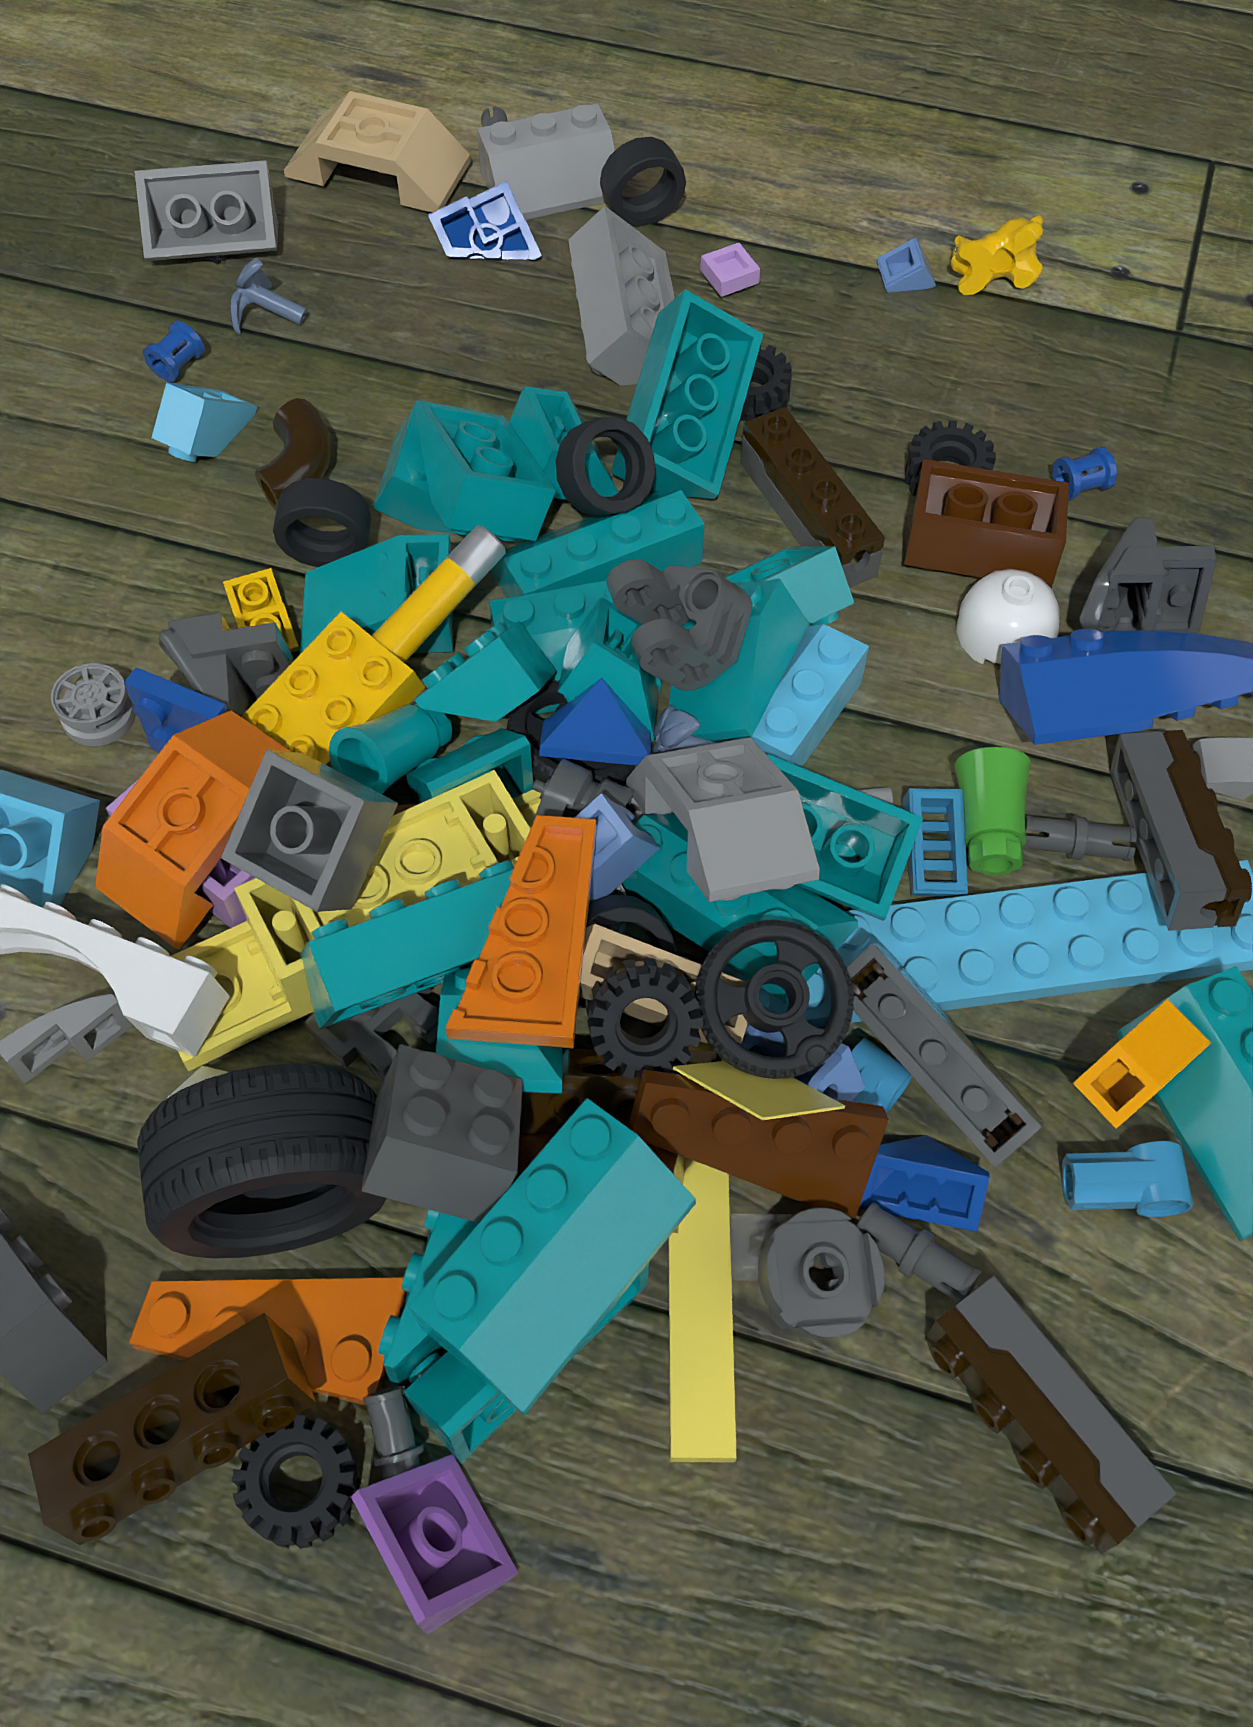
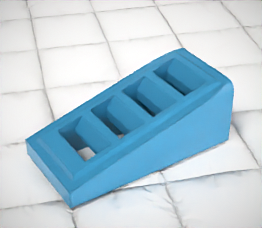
(951, 805)

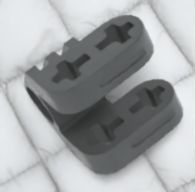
(666, 603)

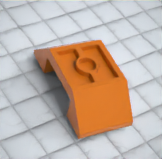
(179, 823)

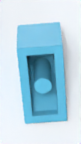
(199, 420)

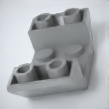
(738, 815)

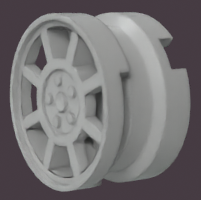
(94, 708)

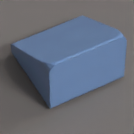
(906, 268)

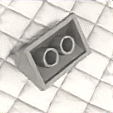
(206, 210)

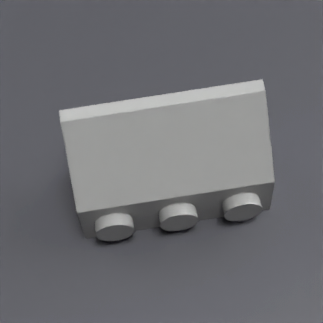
(548, 159)

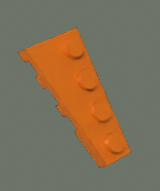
(533, 957)
(330, 1321)

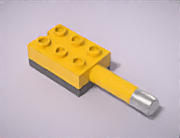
(357, 677)

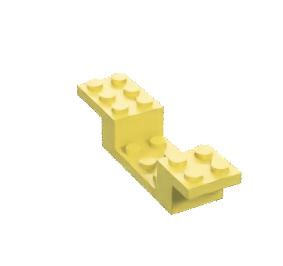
(422, 847)

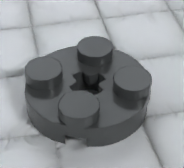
(786, 1283)

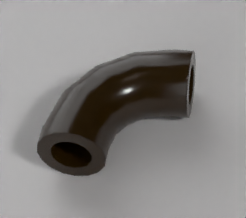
(304, 452)

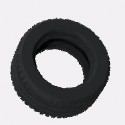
(258, 1161)

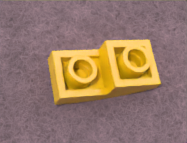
(258, 602)

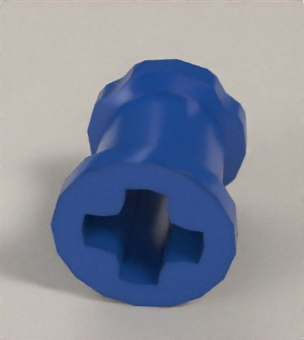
(184, 352)
(1103, 479)

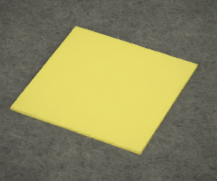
(758, 1095)

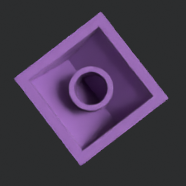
(435, 1540)

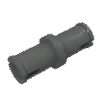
(1079, 838)
(919, 1254)

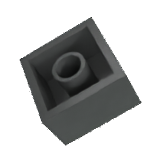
(308, 831)
(443, 1135)

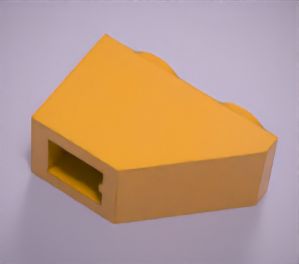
(1142, 1063)

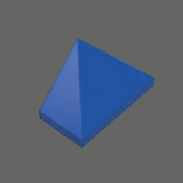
(596, 729)
(927, 1183)

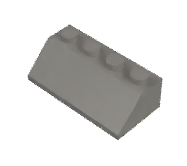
(619, 291)

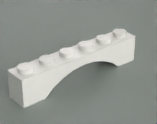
(156, 993)

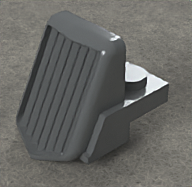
(1150, 585)
(226, 661)

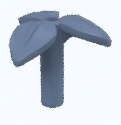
(254, 288)
(675, 732)

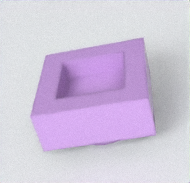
(730, 269)

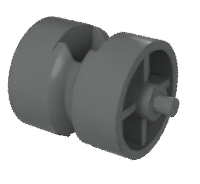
(573, 790)

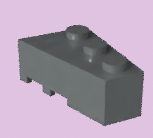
(40, 1341)

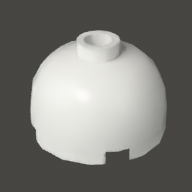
(1005, 610)

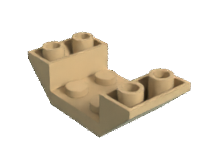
(385, 139)

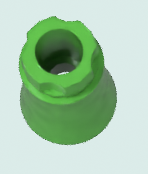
(994, 807)

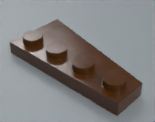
(807, 1157)

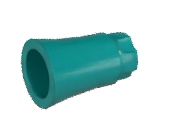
(389, 746)

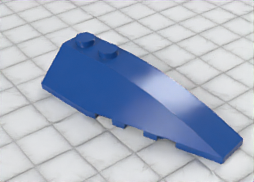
(1118, 680)

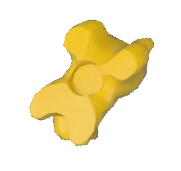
(1003, 253)

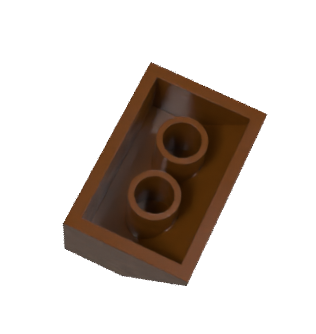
(987, 522)

